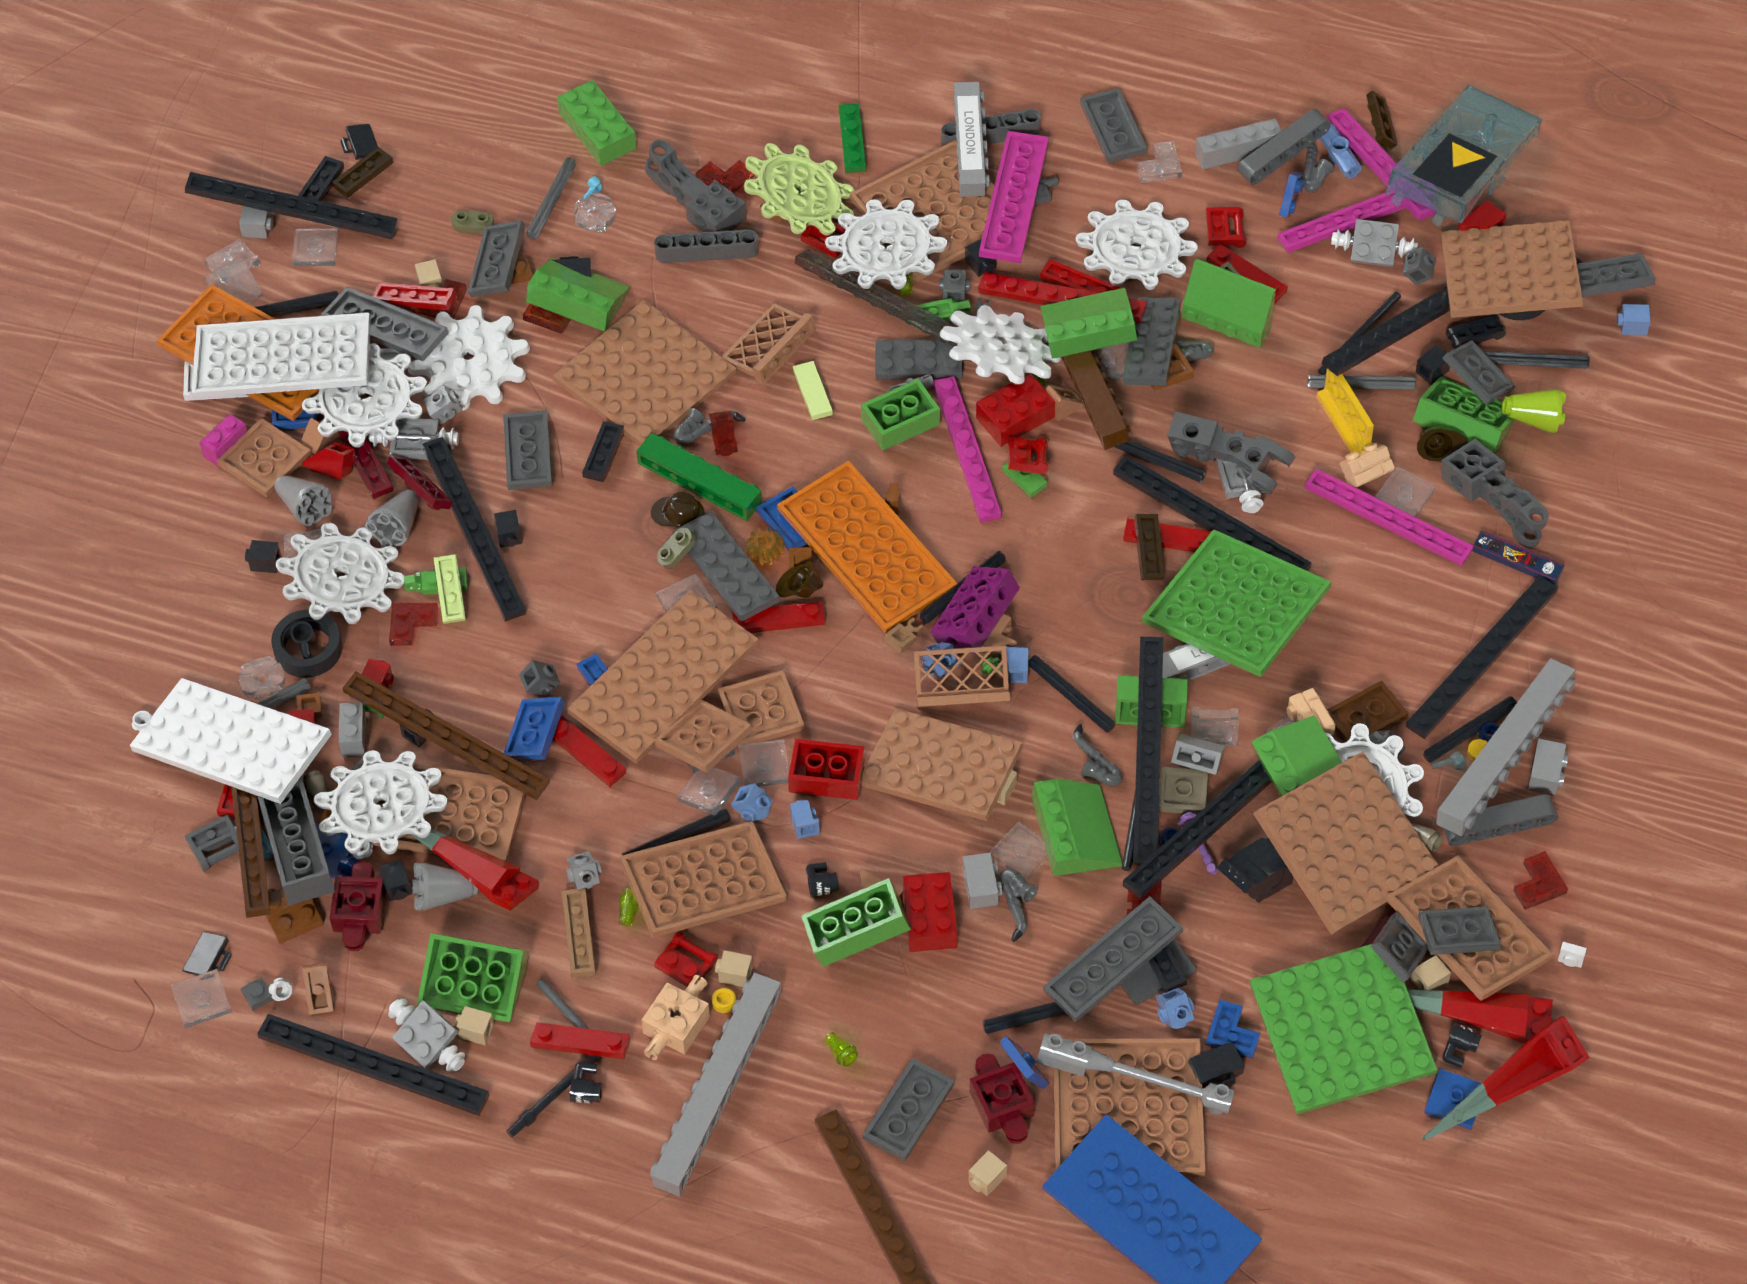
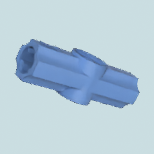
(1340, 153)

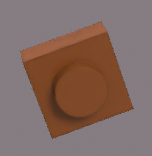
(522, 272)
(891, 497)
(799, 556)
(310, 701)

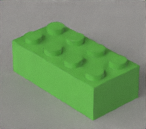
(596, 122)
(855, 922)

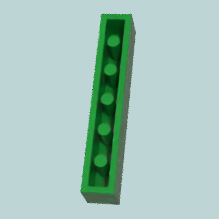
(699, 476)

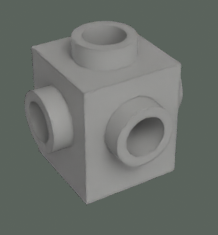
(443, 404)
(583, 870)

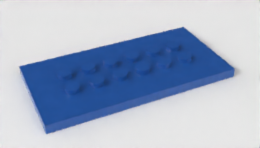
(1149, 1210)

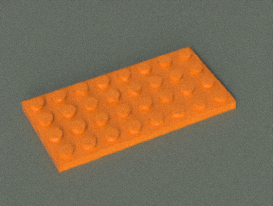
(220, 307)
(866, 546)

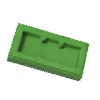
(1029, 482)

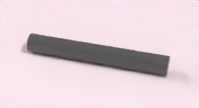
(560, 1004)

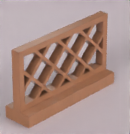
(781, 349)
(961, 696)

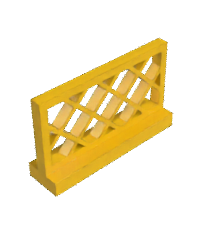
(1346, 412)

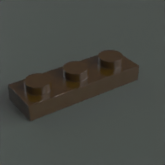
(1381, 120)
(362, 172)
(1149, 547)

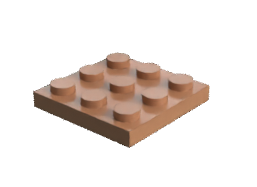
(263, 457)
(764, 704)
(703, 735)

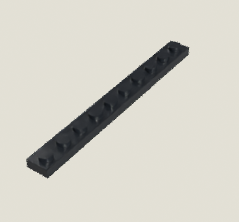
(291, 205)
(1387, 333)
(1200, 510)
(474, 529)
(1481, 657)
(1148, 748)
(1197, 831)
(373, 1064)

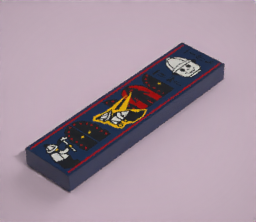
(1517, 557)

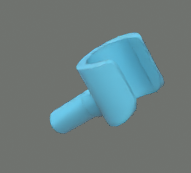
(595, 186)

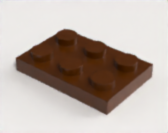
(1372, 707)

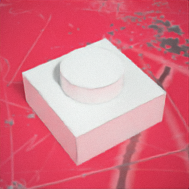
(1571, 955)

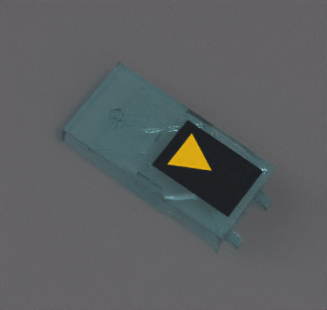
(1462, 154)

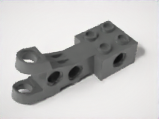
(707, 207)
(1208, 441)
(1481, 473)

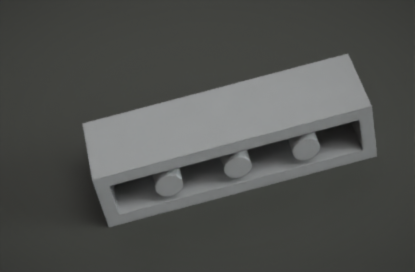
(1234, 143)

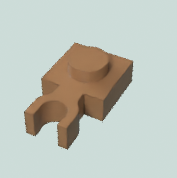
(902, 637)

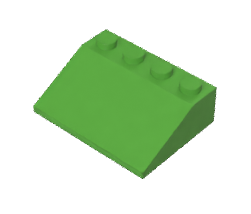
(576, 296)
(1229, 303)
(1089, 323)
(1461, 410)
(1295, 754)
(1075, 826)
(472, 976)

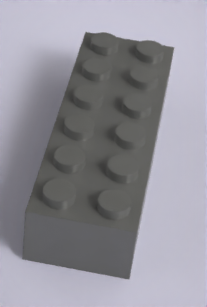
(296, 846)

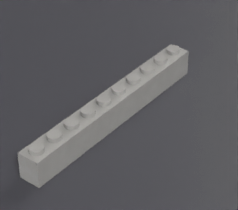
(1506, 747)
(716, 1084)

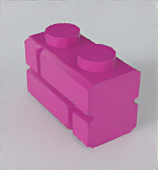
(222, 438)

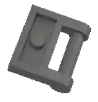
(211, 837)

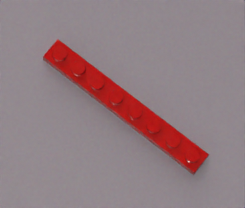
(1041, 292)

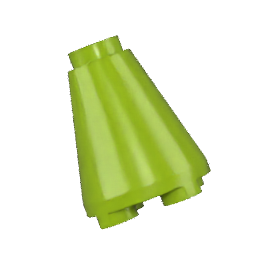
(1537, 409)

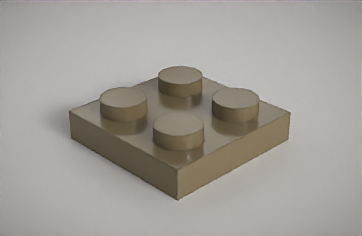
(1182, 790)

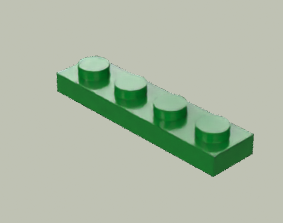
(852, 138)

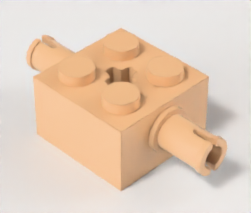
(675, 1018)

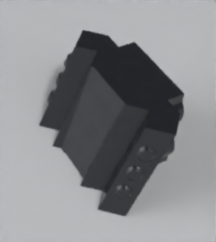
(1257, 870)

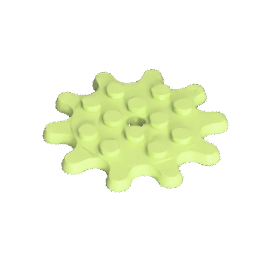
(778, 182)

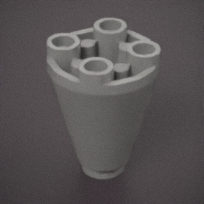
(304, 499)
(394, 519)
(438, 886)

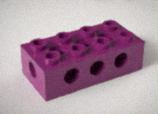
(976, 608)

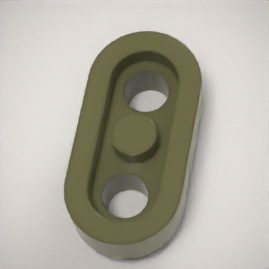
(471, 221)
(676, 548)

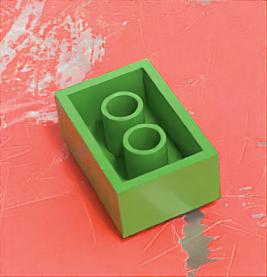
(900, 414)
(1173, 701)

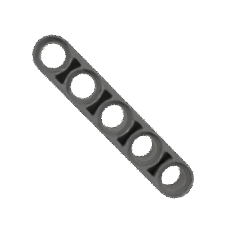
(998, 125)
(1284, 146)
(706, 246)
(1507, 819)

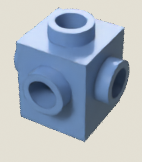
(948, 660)
(752, 802)
(1175, 1008)

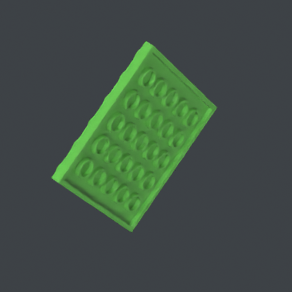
(1236, 602)
(1341, 1028)

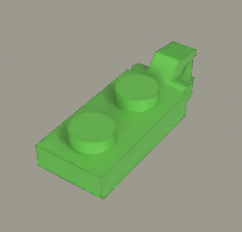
(946, 307)
(426, 582)

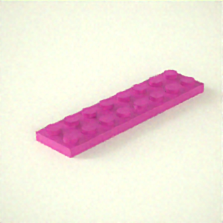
(1013, 197)

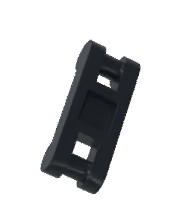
(1476, 331)

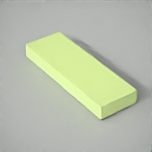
(812, 390)
(449, 589)

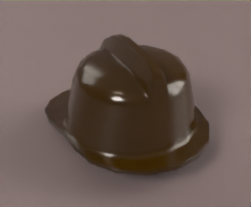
(1439, 443)
(676, 510)
(799, 581)

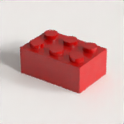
(1015, 410)
(826, 769)
(930, 911)

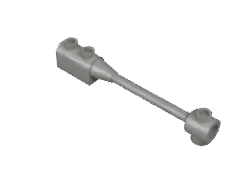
(1078, 1057)

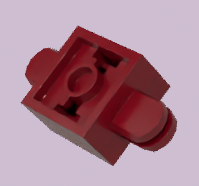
(357, 906)
(1002, 1098)

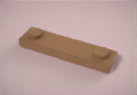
(578, 933)

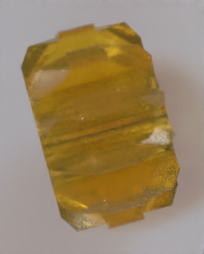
(765, 546)

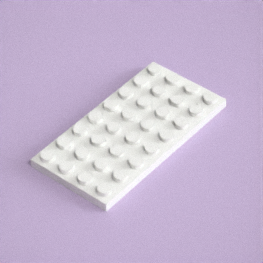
(281, 355)
(231, 740)

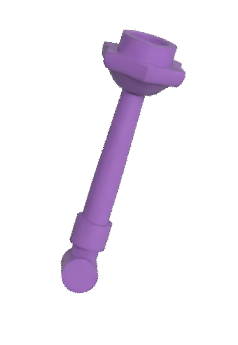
(1207, 858)

